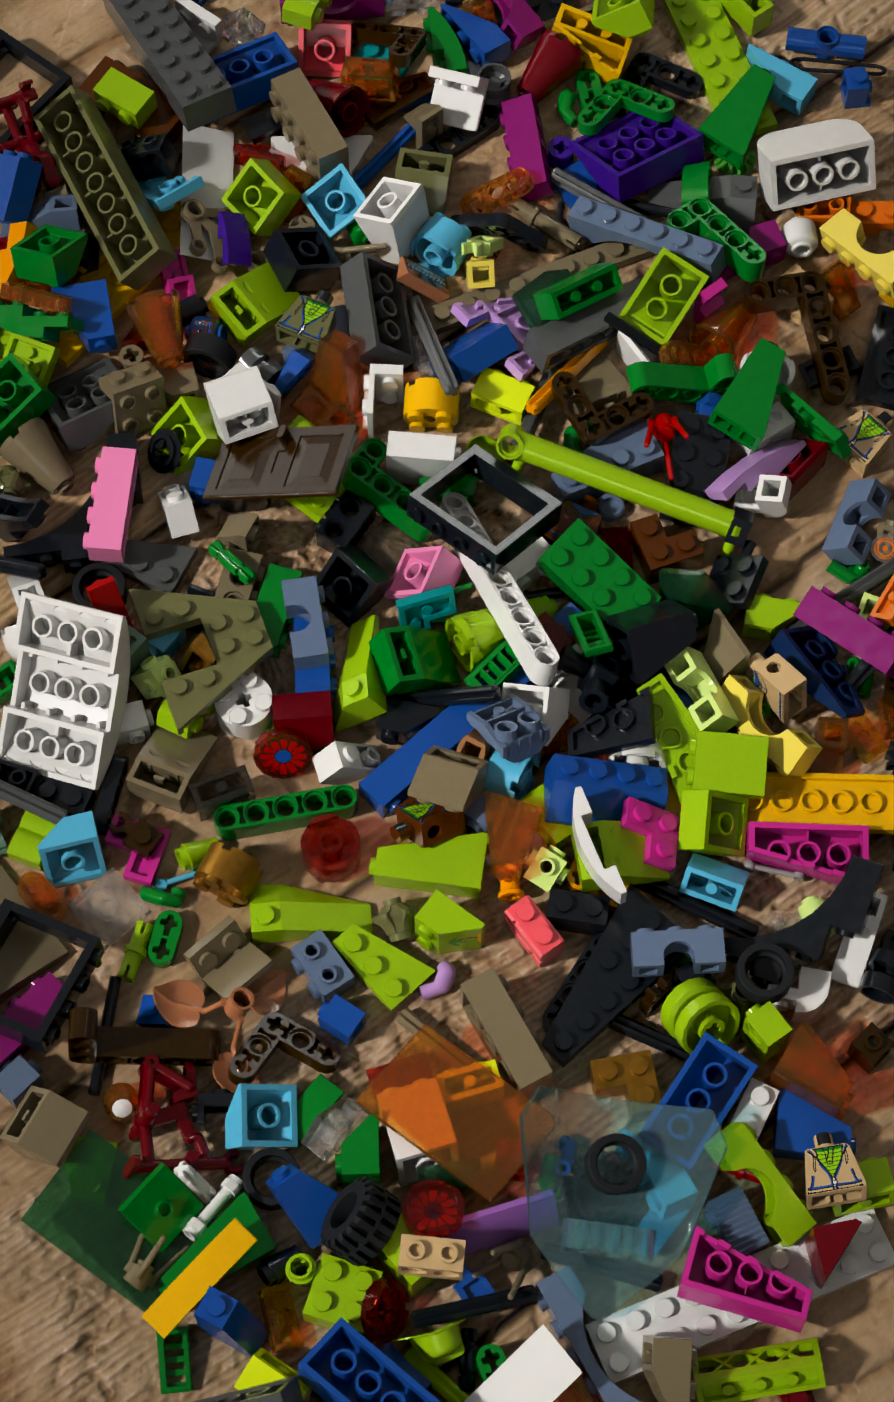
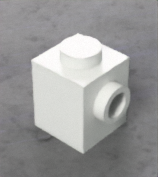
(135, 724)

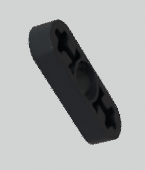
(110, 793)

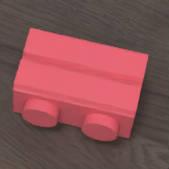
(534, 931)

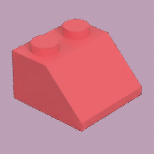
(325, 48)

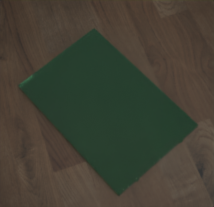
(84, 1222)

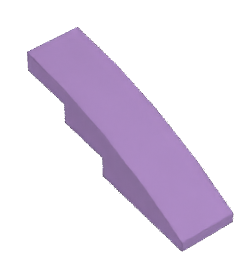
(746, 472)

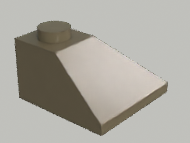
(725, 649)

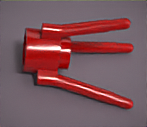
(664, 429)

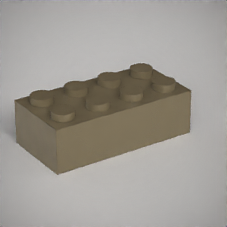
(307, 124)
(505, 1033)

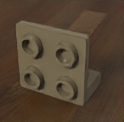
(227, 958)

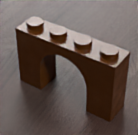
(163, 117)

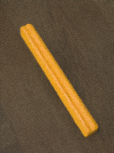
(573, 366)

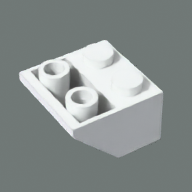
(240, 405)

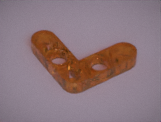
(483, 194)
(36, 295)

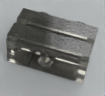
(221, 790)

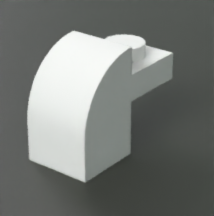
(767, 497)
(808, 996)

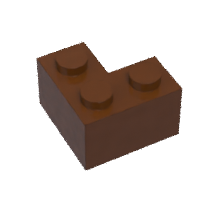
(658, 551)

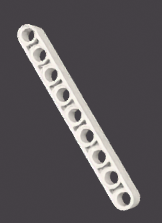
(507, 603)

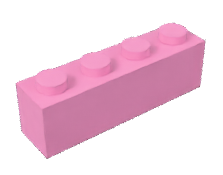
(112, 504)

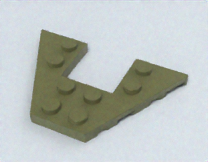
(232, 630)

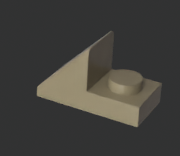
(426, 121)

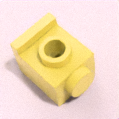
(479, 272)

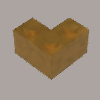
(625, 1075)

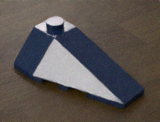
(816, 660)

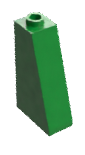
(735, 121)
(749, 398)
(242, 1210)

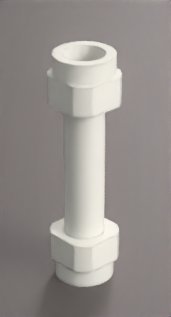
(229, 1189)

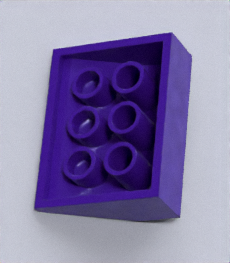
(638, 153)

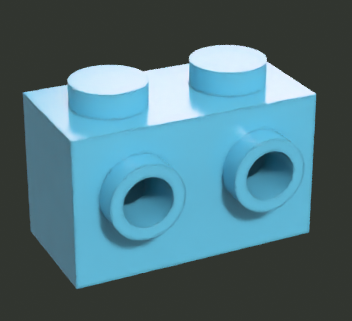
(714, 882)

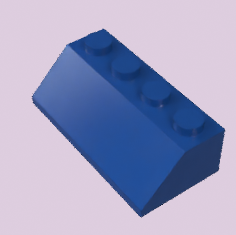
(252, 68)
(604, 785)
(711, 1078)

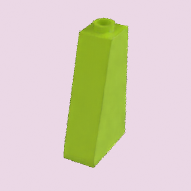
(450, 866)

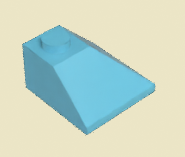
(334, 200)
(72, 851)
(262, 1117)

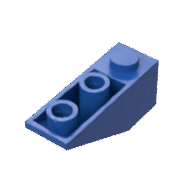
(477, 36)

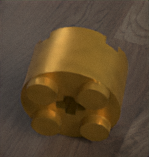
(228, 874)

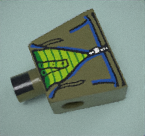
(307, 322)

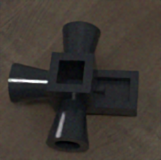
(595, 679)

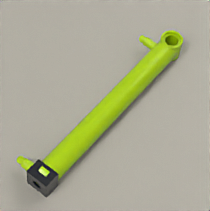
(626, 484)

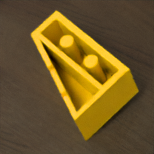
(601, 49)

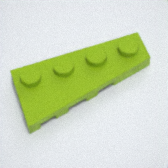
(672, 729)

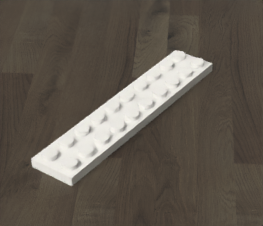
(620, 1336)

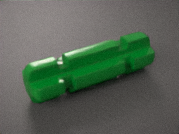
(232, 562)

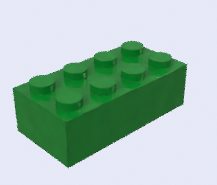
(594, 574)

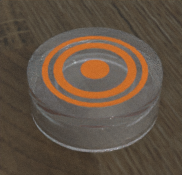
(883, 547)

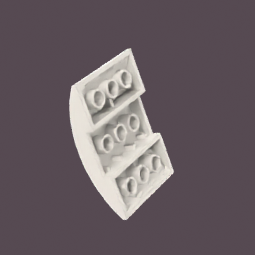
(66, 690)

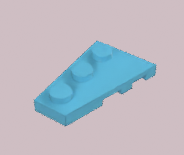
(164, 193)

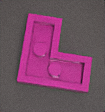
(659, 828)
(138, 869)

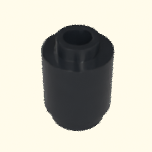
(192, 307)

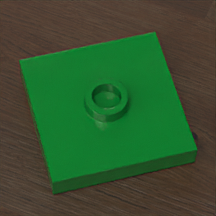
(160, 1206)

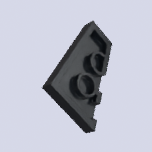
(618, 730)

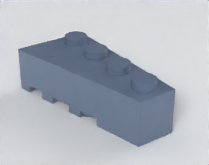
(622, 450)

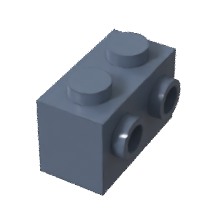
(321, 967)

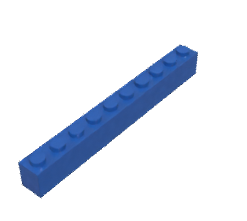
(390, 781)

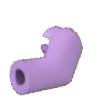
(442, 982)

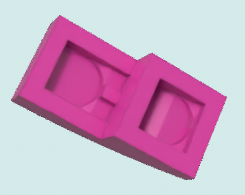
(177, 277)
(709, 300)

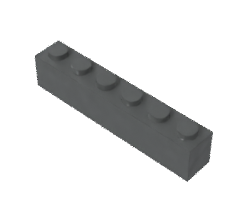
(577, 332)

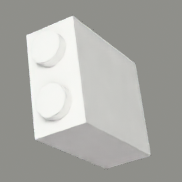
(418, 455)

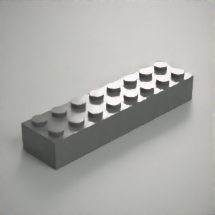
(174, 59)

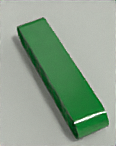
(271, 806)

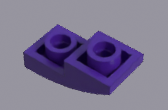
(236, 239)

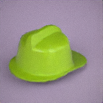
(438, 1345)

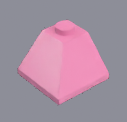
(424, 570)

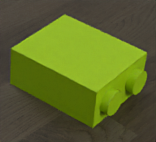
(728, 763)

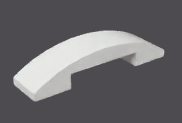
(607, 879)

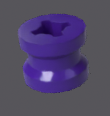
(560, 153)

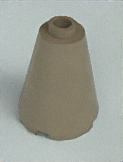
(38, 457)

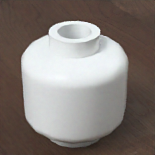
(800, 236)

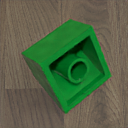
(49, 255)
(360, 1154)

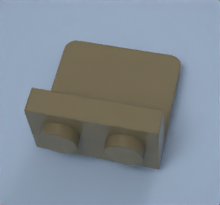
(135, 396)

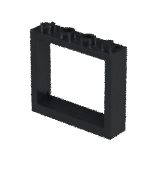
(43, 67)
(505, 480)
(75, 984)

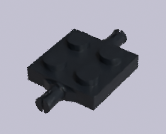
(739, 575)

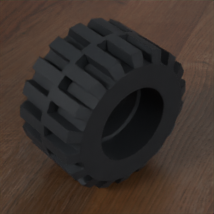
(360, 1221)

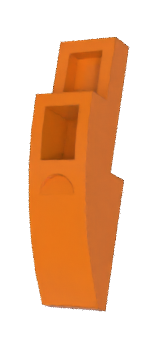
(872, 214)

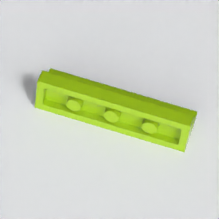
(759, 1377)

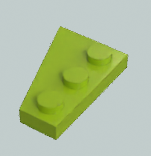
(381, 966)

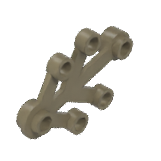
(201, 218)

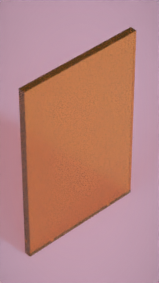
(451, 1111)

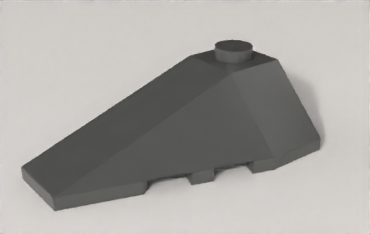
(730, 194)

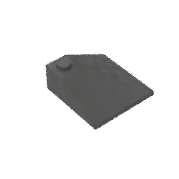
(81, 406)

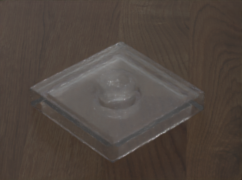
(109, 907)

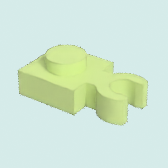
(482, 245)

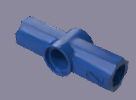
(826, 43)

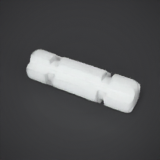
(194, 1182)

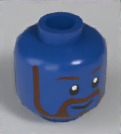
(207, 324)

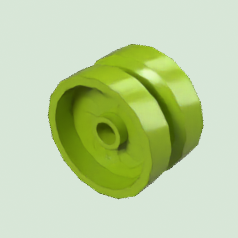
(699, 1008)

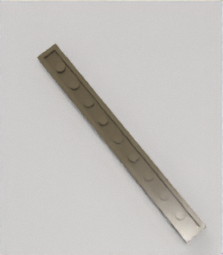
(607, 252)

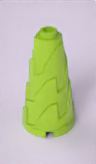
(479, 635)

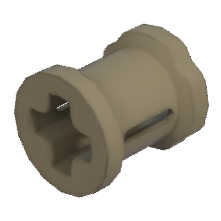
(136, 356)

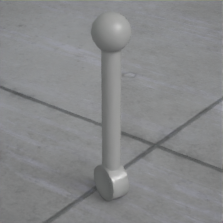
(750, 865)

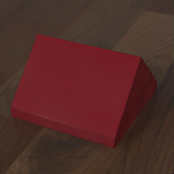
(805, 464)
(306, 713)
(826, 1246)

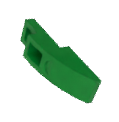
(443, 43)
(36, 324)

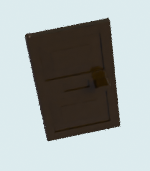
(283, 464)

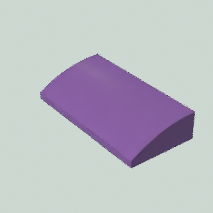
(494, 1226)

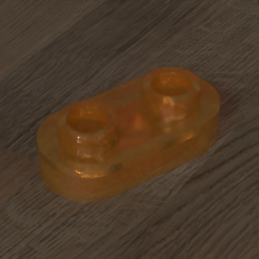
(687, 353)
(44, 898)

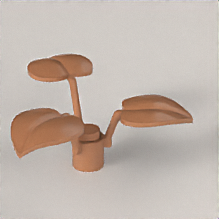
(182, 1003)

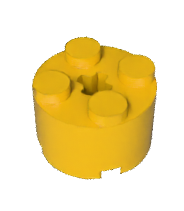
(429, 407)

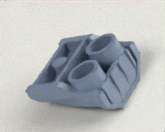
(511, 728)

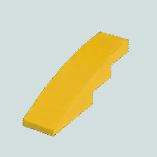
(198, 1276)

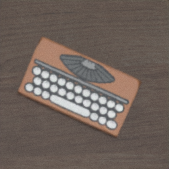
(422, 280)

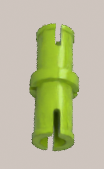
(135, 951)

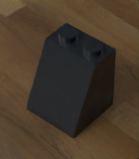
(651, 637)

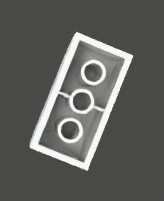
(815, 163)

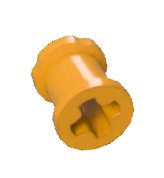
(510, 891)

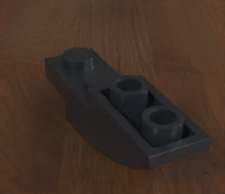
(62, 794)

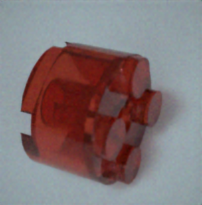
(333, 864)

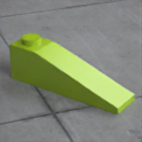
(359, 685)
(295, 913)

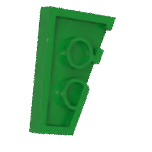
(812, 423)

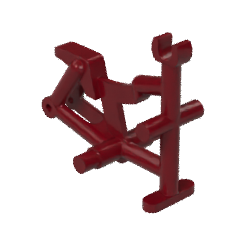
(29, 142)
(151, 1115)

